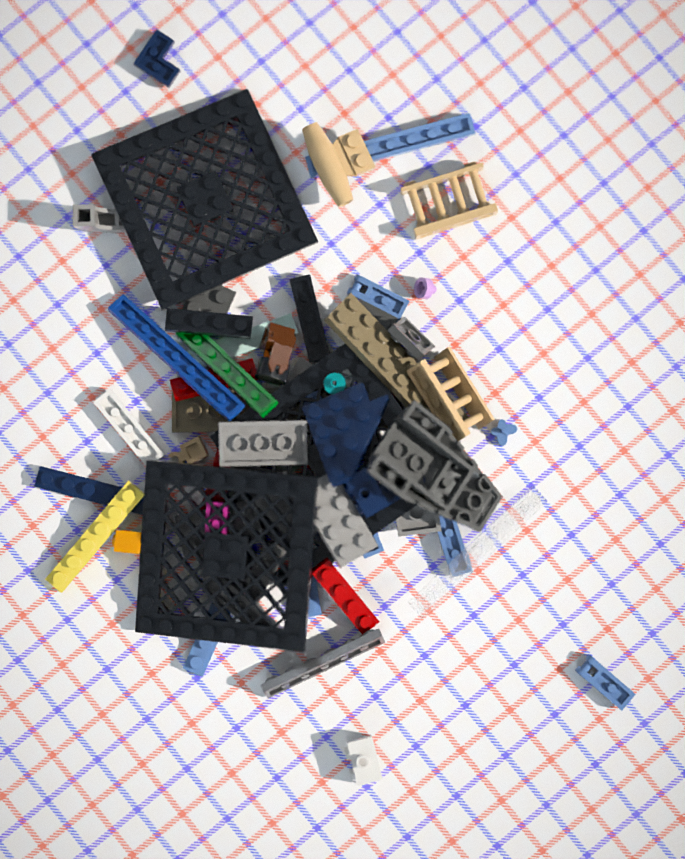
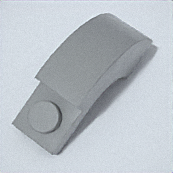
(96, 219)

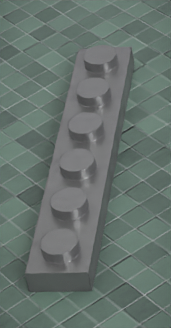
(316, 666)

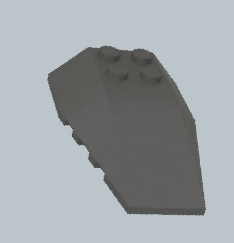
(424, 446)

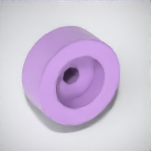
(424, 288)

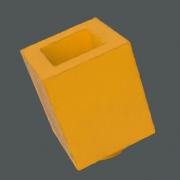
(127, 542)

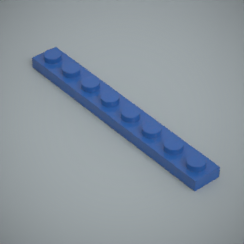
(176, 358)

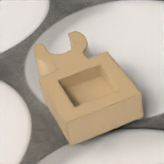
(191, 451)

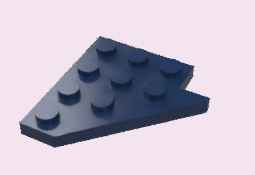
(344, 429)

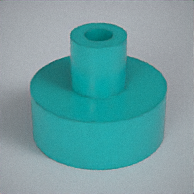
(334, 377)

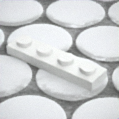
(128, 427)

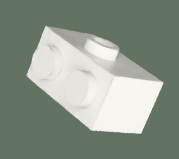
(364, 760)

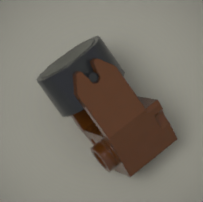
(277, 346)

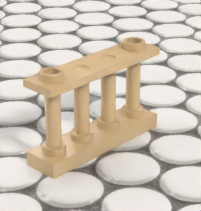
(443, 221)
(438, 400)

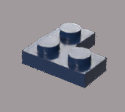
(152, 59)

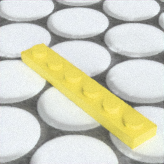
(95, 536)

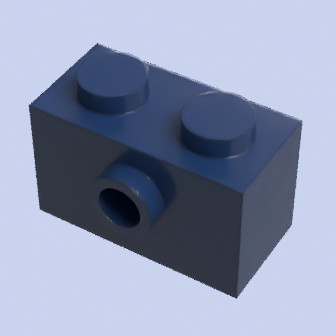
(366, 492)

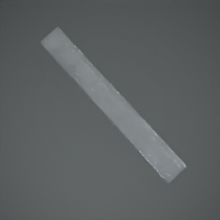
(477, 551)

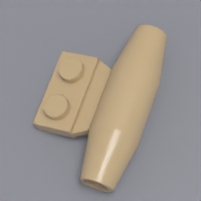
(338, 160)

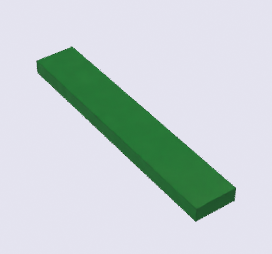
(230, 372)

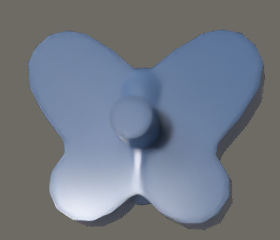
(502, 431)

